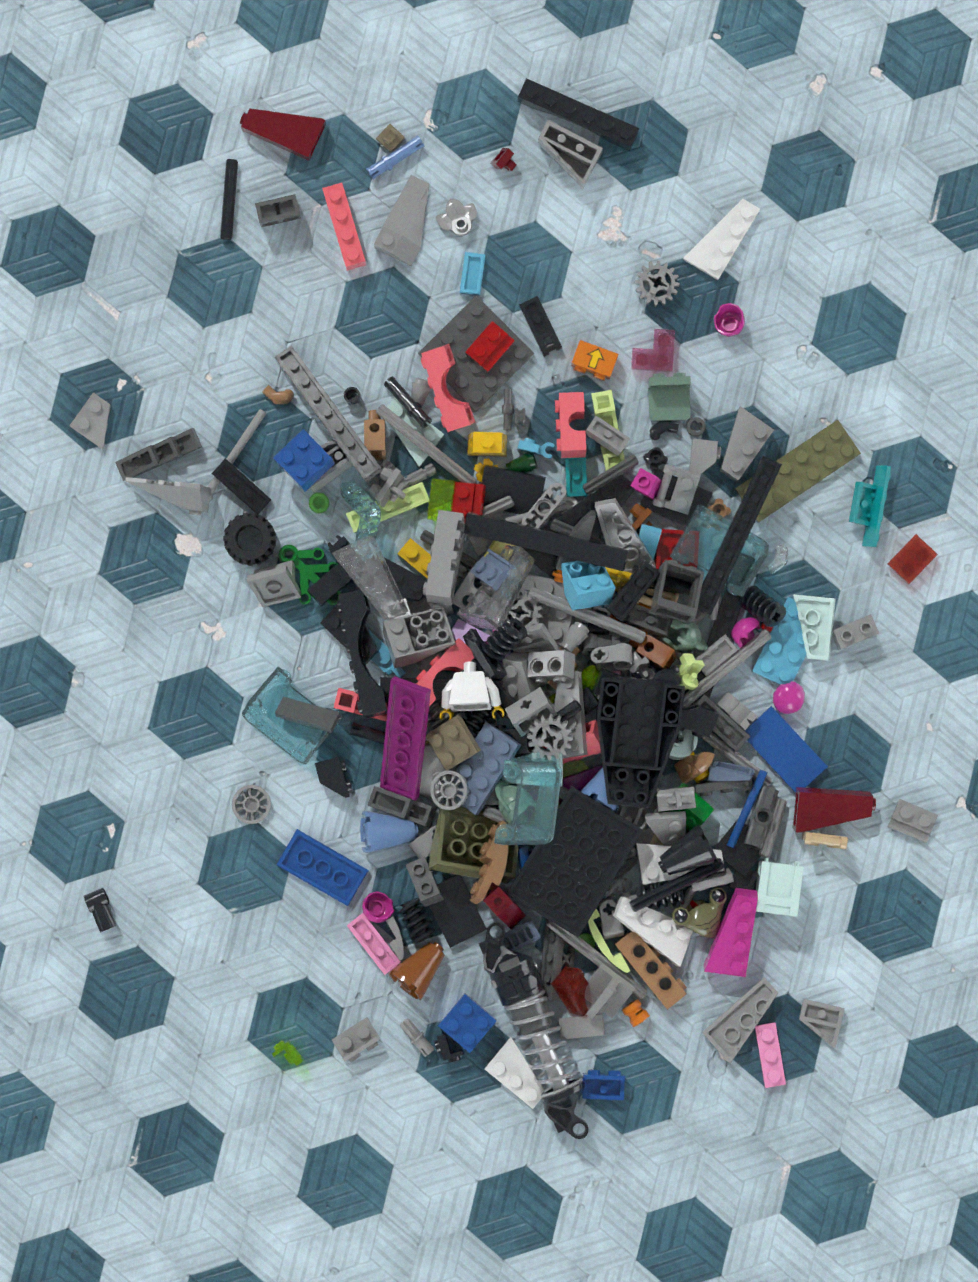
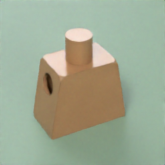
(375, 441)

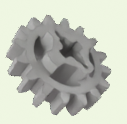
(665, 288)
(523, 604)
(542, 740)

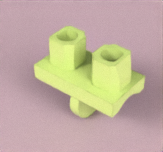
(689, 670)

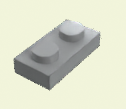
(607, 435)

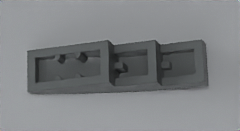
(158, 454)

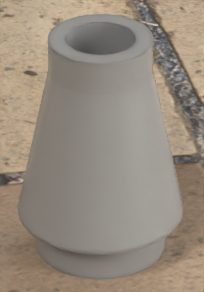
(420, 390)
(575, 636)

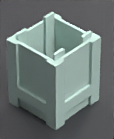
(778, 887)

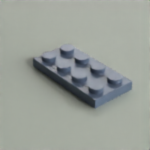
(485, 767)

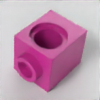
(646, 483)

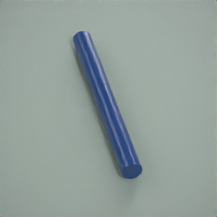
(747, 808)

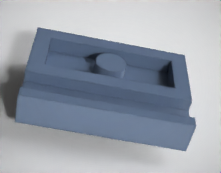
(492, 569)

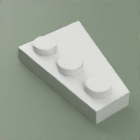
(513, 1072)

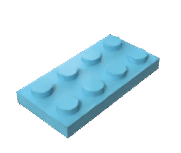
(785, 650)

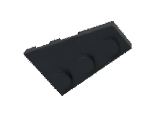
(332, 623)

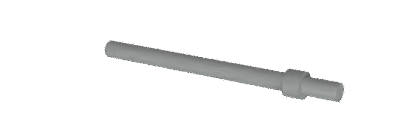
(239, 446)

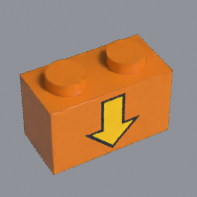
(594, 360)

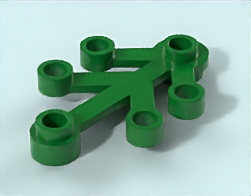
(306, 571)

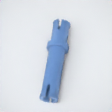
(387, 162)

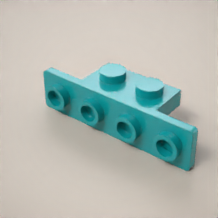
(869, 505)

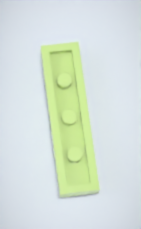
(415, 496)

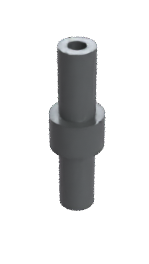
(507, 409)

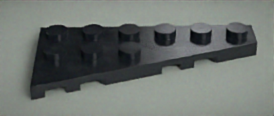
(617, 488)

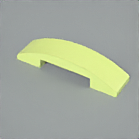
(605, 409)
(616, 959)

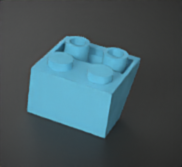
(586, 585)

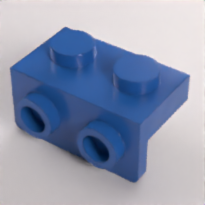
(603, 1086)

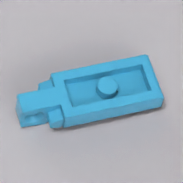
(383, 659)

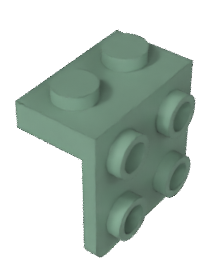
(669, 397)

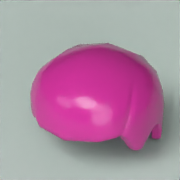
(729, 320)
(743, 631)
(789, 698)
(377, 907)

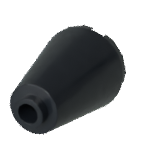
(688, 853)

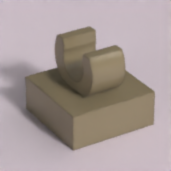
(390, 138)

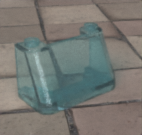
(702, 540)
(294, 738)
(535, 801)

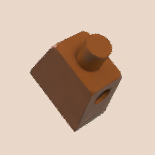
(661, 655)

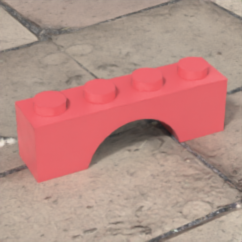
(344, 226)
(454, 412)
(451, 660)

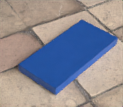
(784, 750)
(322, 867)

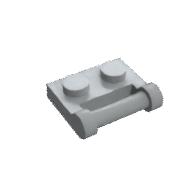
(683, 491)

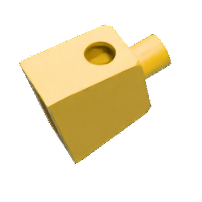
(487, 444)

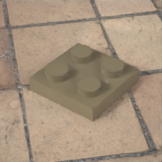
(453, 742)

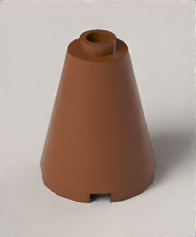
(418, 970)

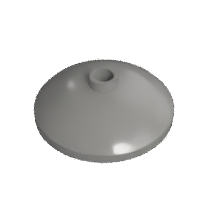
(431, 768)

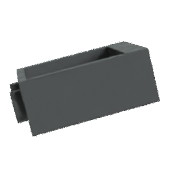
(673, 609)

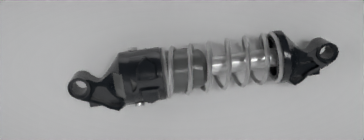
(521, 993)

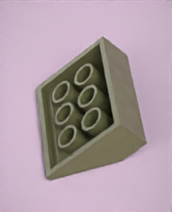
(459, 841)

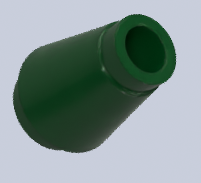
(524, 463)

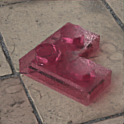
(658, 358)

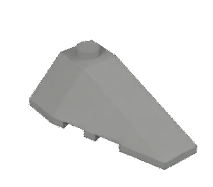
(404, 226)
(184, 495)

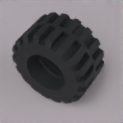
(249, 557)

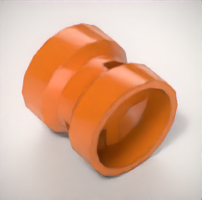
(635, 1007)

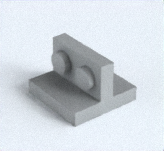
(274, 584)
(606, 992)

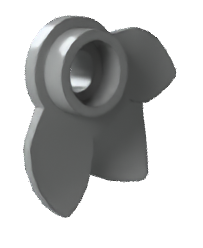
(457, 214)

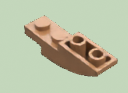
(494, 859)

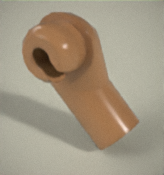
(278, 398)

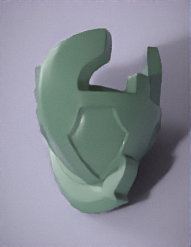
(684, 637)
(506, 795)

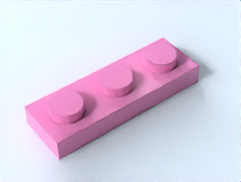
(373, 943)
(770, 1055)

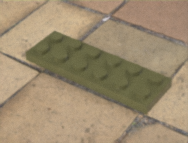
(807, 466)

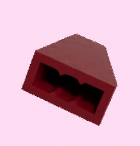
(287, 131)
(829, 807)
(504, 907)

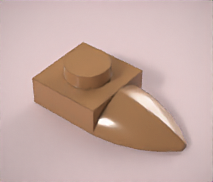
(693, 766)

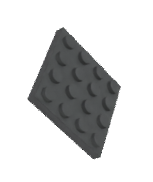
(466, 375)

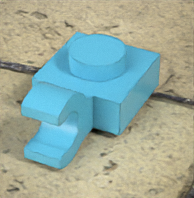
(530, 446)

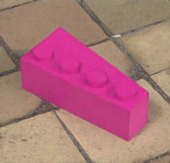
(733, 941)

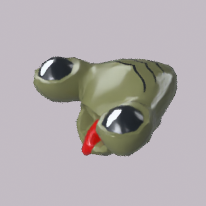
(702, 916)

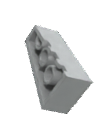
(445, 558)

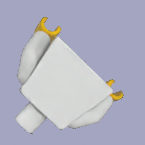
(470, 692)

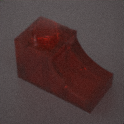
(571, 988)

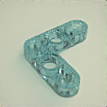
(364, 507)

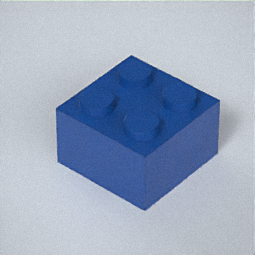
(304, 460)
(467, 1022)

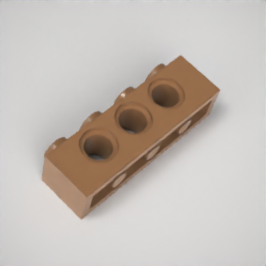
(667, 996)

